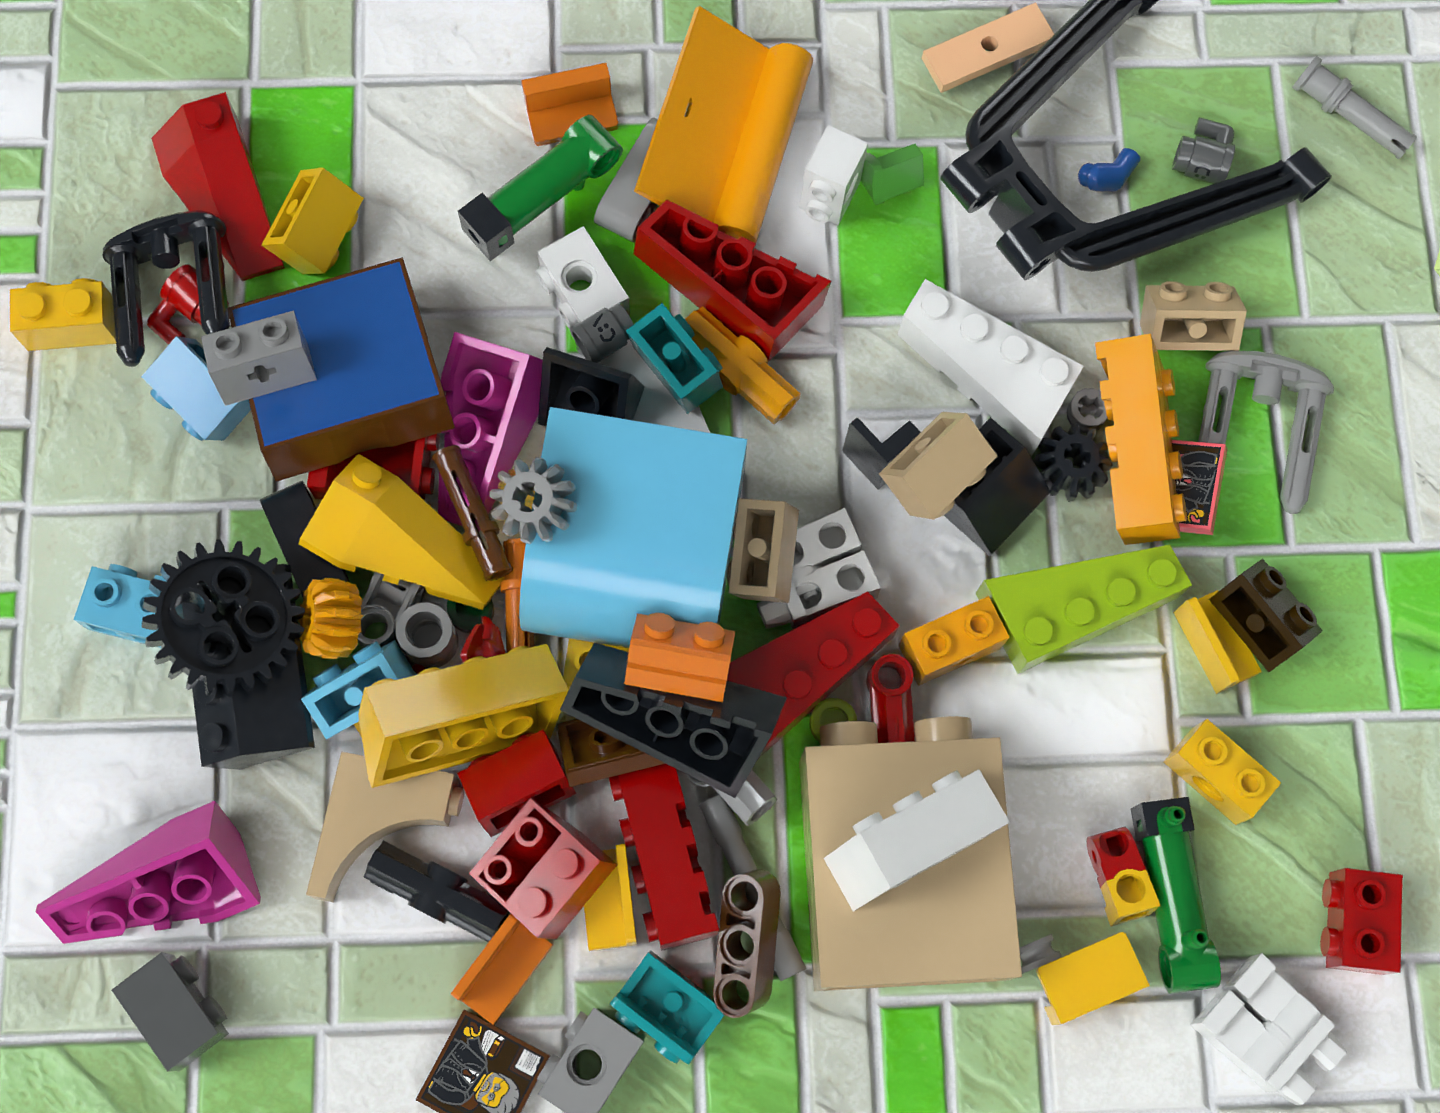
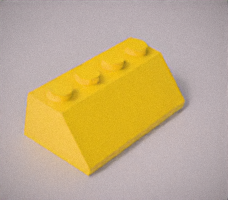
(458, 712)

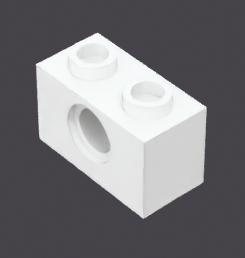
(832, 175)
(576, 259)

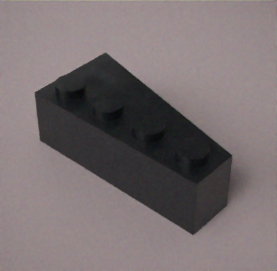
(689, 733)

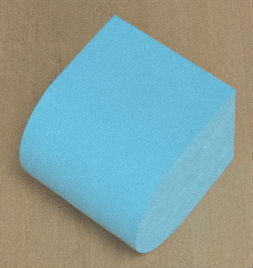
(645, 528)

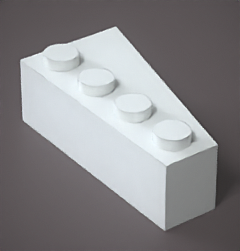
(990, 362)

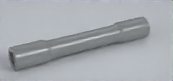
(729, 837)

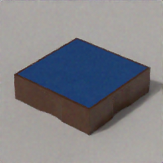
(370, 369)

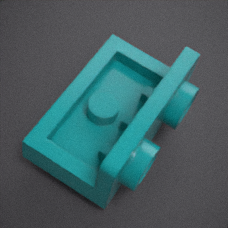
(667, 1009)

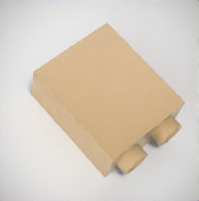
(937, 926)

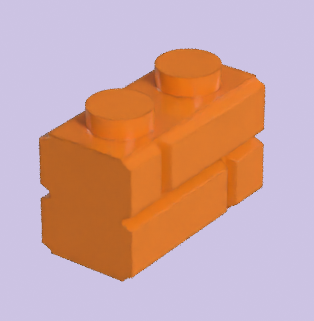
(679, 656)

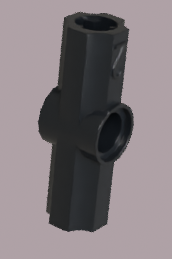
(435, 891)

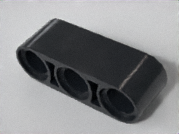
(288, 516)

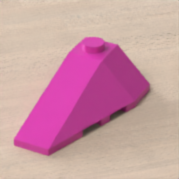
(493, 409)

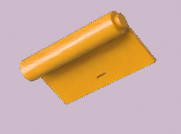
(735, 128)

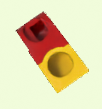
(1121, 876)

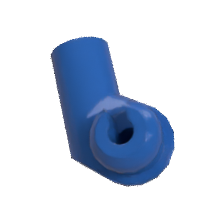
(1109, 176)

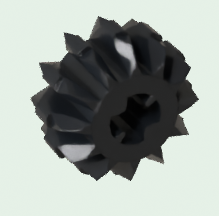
(1084, 454)

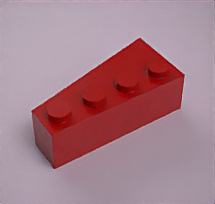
(666, 856)

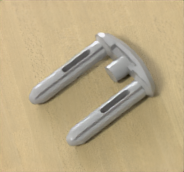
(1270, 374)

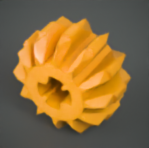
(331, 618)

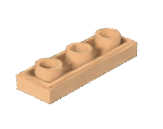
(1006, 38)

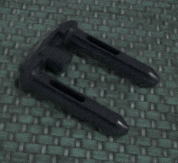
(162, 239)

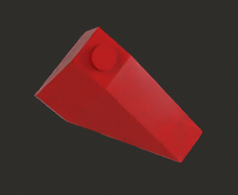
(212, 172)

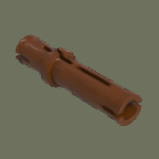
(492, 560)

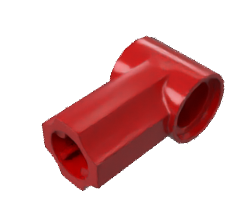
(892, 707)

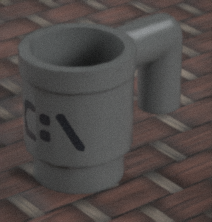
(1203, 157)
(602, 333)

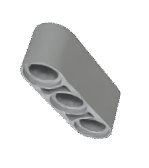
(620, 207)

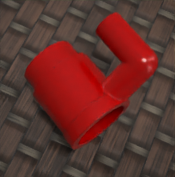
(179, 294)

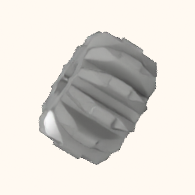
(522, 518)

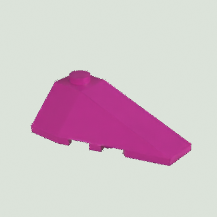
(173, 874)

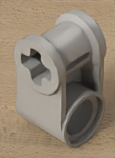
(385, 604)

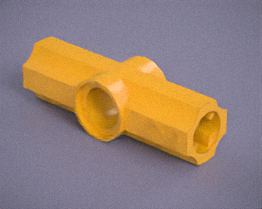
(744, 367)

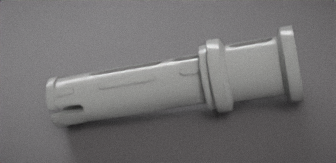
(1338, 96)

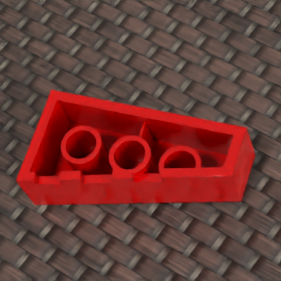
(730, 277)
(815, 658)

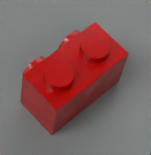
(506, 780)
(1363, 921)

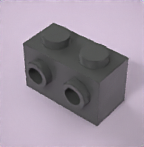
(172, 1010)

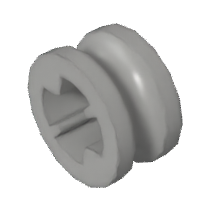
(1088, 397)
(1038, 953)

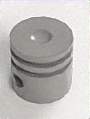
(427, 635)

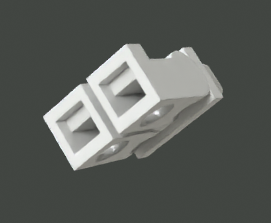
(825, 572)
(1269, 1030)

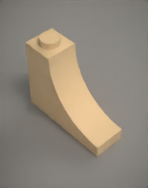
(365, 814)

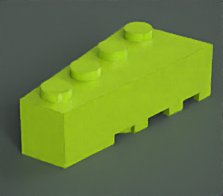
(1077, 601)

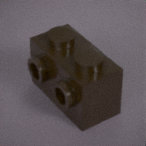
(1266, 614)

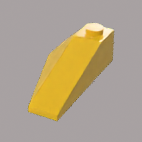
(387, 528)

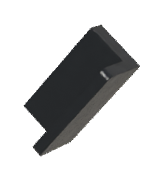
(870, 454)

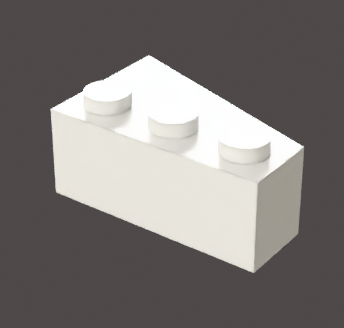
(915, 836)

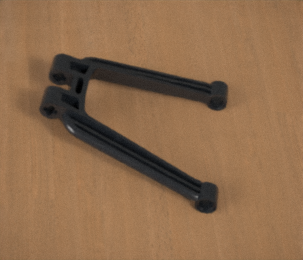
(1039, 225)

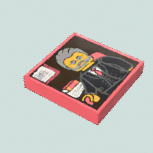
(1201, 483)

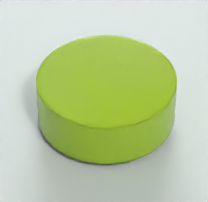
(830, 711)

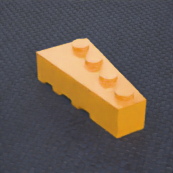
(1141, 440)

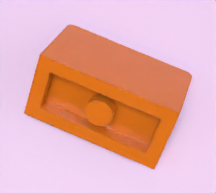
(566, 96)
(501, 970)

